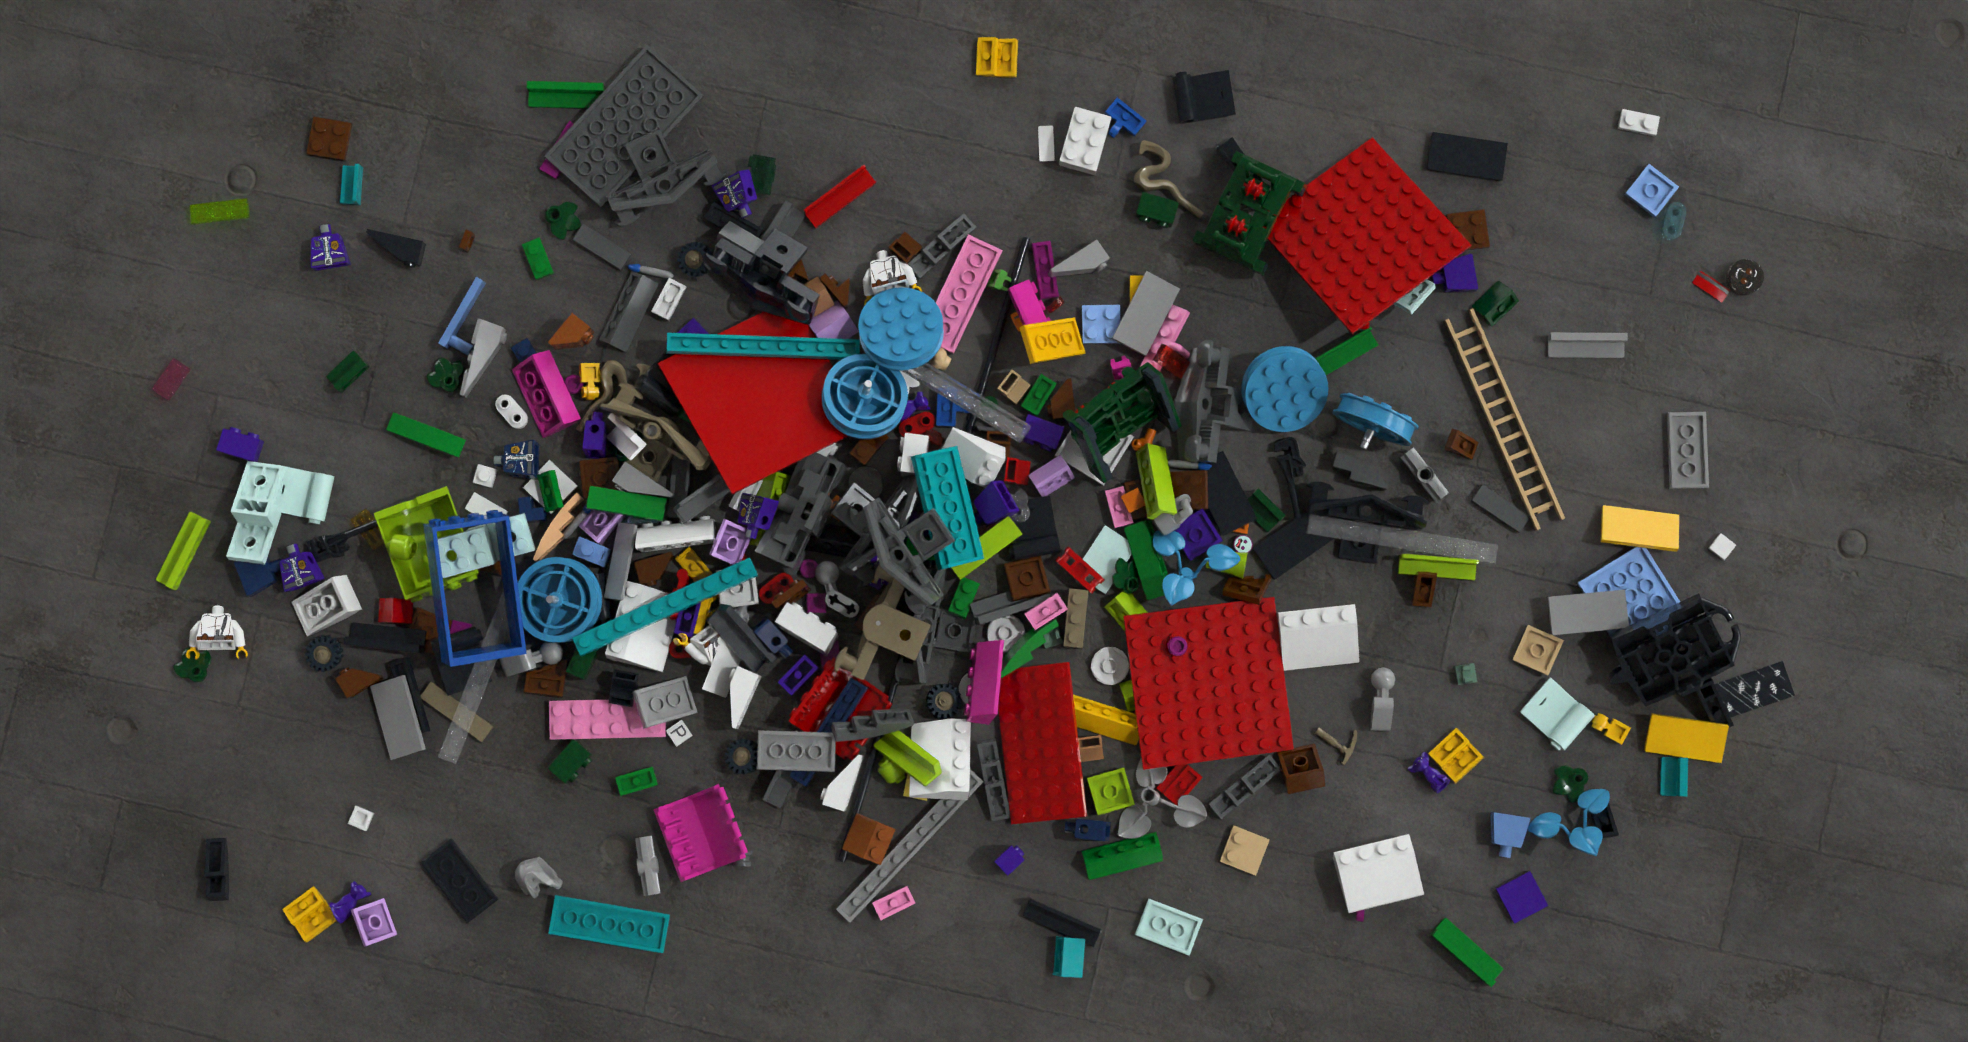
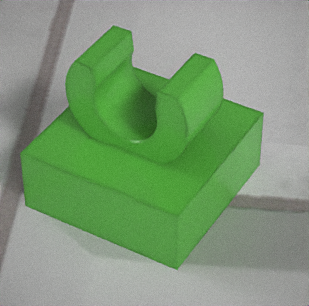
(997, 279)

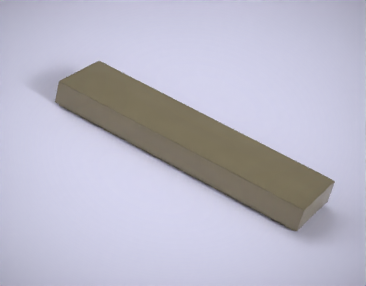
(447, 706)

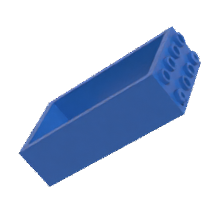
(510, 586)

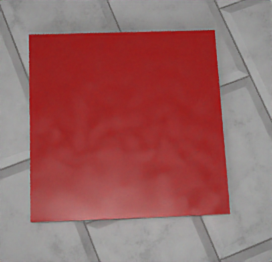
(1364, 235)
(754, 409)
(1219, 695)

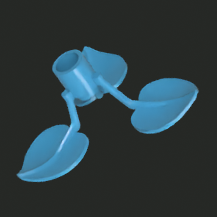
(1181, 586)
(1583, 839)

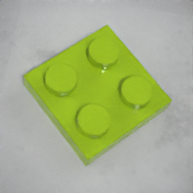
(1110, 791)

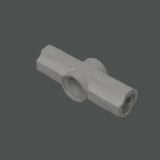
(1433, 485)
(647, 865)

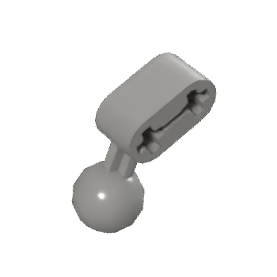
(827, 574)
(549, 653)
(1382, 706)

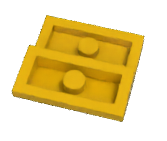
(997, 57)
(1456, 755)
(310, 914)

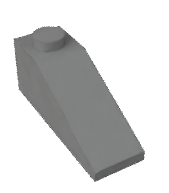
(1084, 261)
(635, 481)

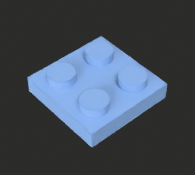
(1651, 190)
(1100, 323)

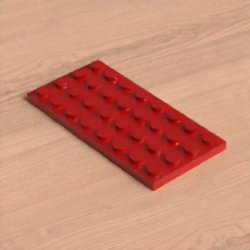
(1041, 744)

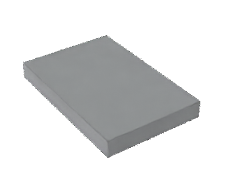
(664, 702)

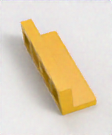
(1106, 720)

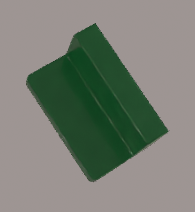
(1495, 303)
(347, 371)
(1265, 510)

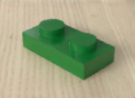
(538, 258)
(1038, 395)
(550, 491)
(963, 598)
(636, 781)

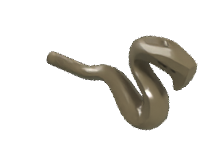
(1142, 181)
(610, 367)

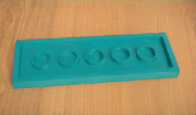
(609, 924)

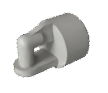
(1168, 523)

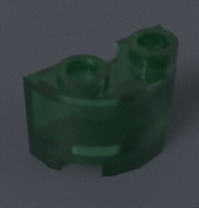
(762, 173)

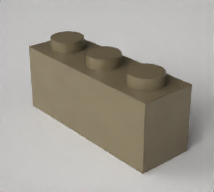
(1075, 618)

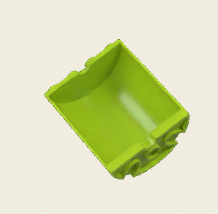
(408, 519)

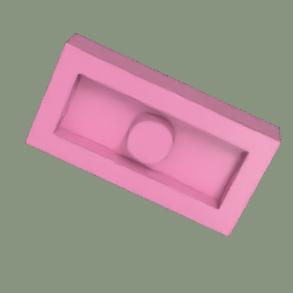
(1117, 508)
(1046, 611)
(893, 903)

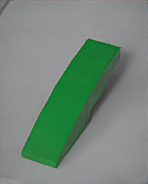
(426, 434)
(1020, 651)

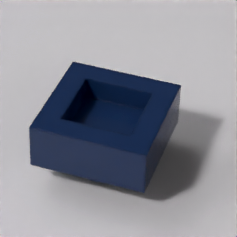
(523, 350)

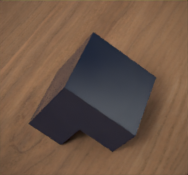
(532, 514)

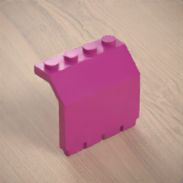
(701, 832)

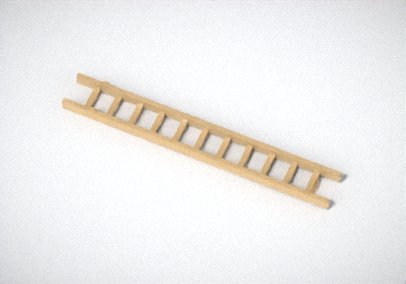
(1508, 397)

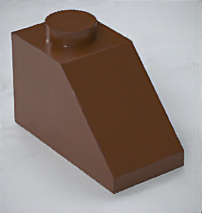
(1062, 401)
(867, 449)
(653, 568)
(355, 681)

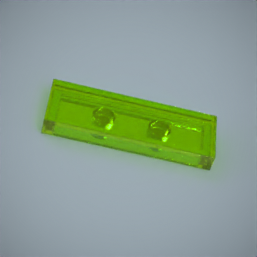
(219, 211)

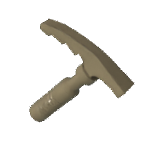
(1333, 742)

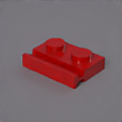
(1179, 782)

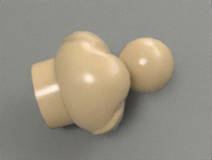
(940, 360)

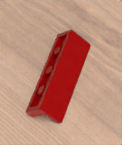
(839, 196)

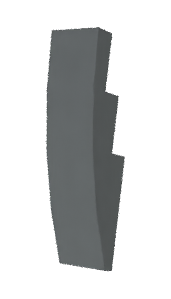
(941, 246)
(877, 724)
(993, 779)
(1244, 787)

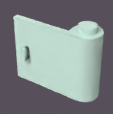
(305, 494)
(1558, 716)

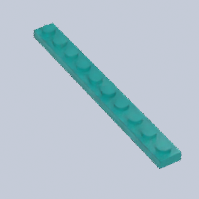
(761, 346)
(665, 607)

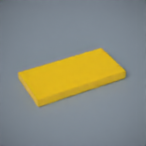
(1052, 340)
(1640, 528)
(1686, 738)

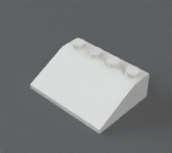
(675, 535)
(1318, 637)
(649, 645)
(950, 744)
(1378, 873)

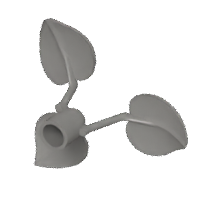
(1133, 820)

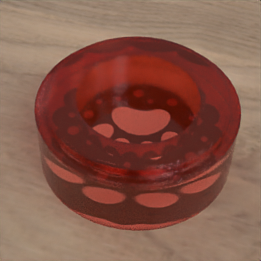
(1055, 305)

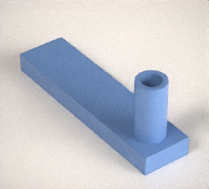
(449, 337)

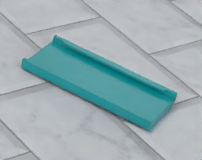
(944, 488)

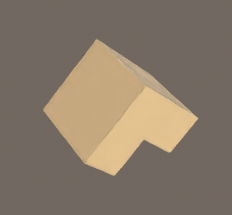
(1013, 387)

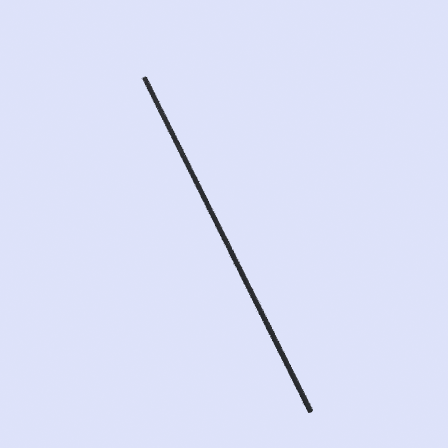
(929, 564)

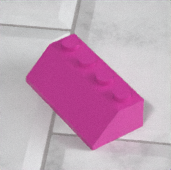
(1026, 303)
(546, 393)
(984, 682)

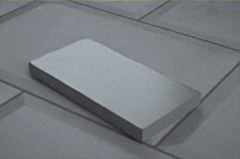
(1145, 313)
(1687, 450)
(1588, 612)
(397, 717)
(796, 751)

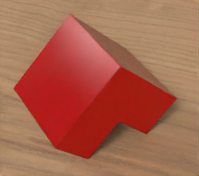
(1017, 471)
(395, 610)

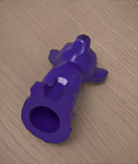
(919, 403)
(1437, 781)
(342, 909)

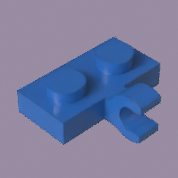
(1125, 118)
(947, 412)

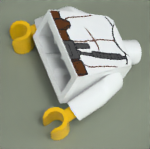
(887, 274)
(216, 632)
(702, 645)

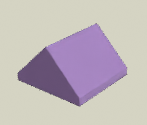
(833, 323)
(1051, 476)
(600, 524)
(730, 543)
(374, 922)

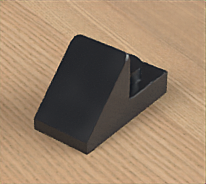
(1605, 822)

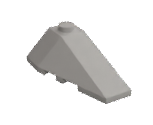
(486, 343)

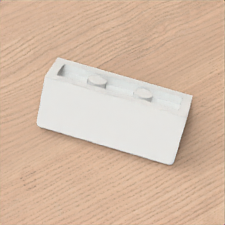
(624, 438)

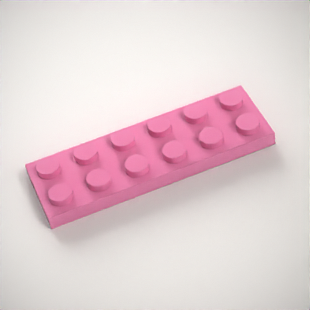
(965, 287)
(597, 720)

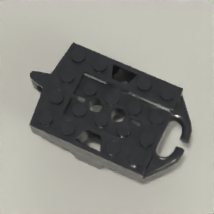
(1702, 657)

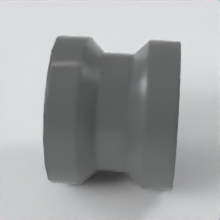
(745, 861)

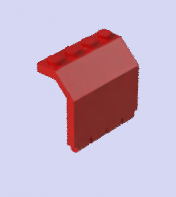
(822, 697)

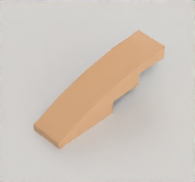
(554, 534)

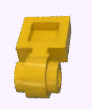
(589, 374)
(1615, 730)

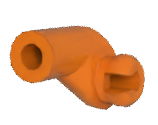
(1148, 438)

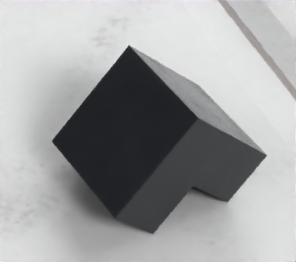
(622, 687)

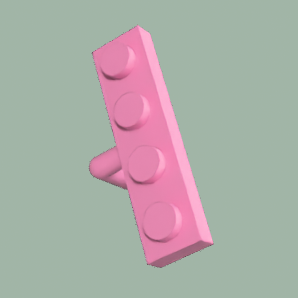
(1168, 334)

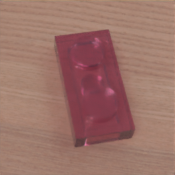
(171, 379)

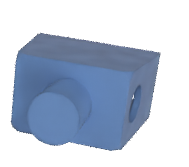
(591, 552)
(1508, 831)

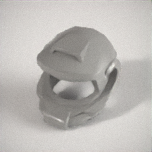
(535, 871)

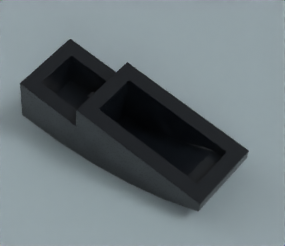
(217, 869)

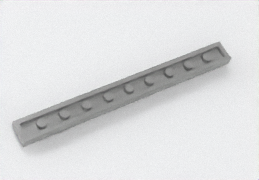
(903, 853)

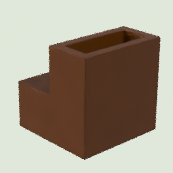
(905, 248)
(1001, 439)

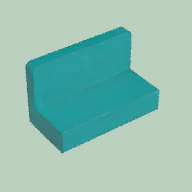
(351, 185)
(1674, 776)
(1069, 957)

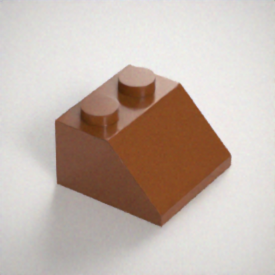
(572, 334)
(868, 838)

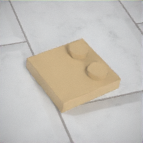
(1538, 650)
(1244, 850)

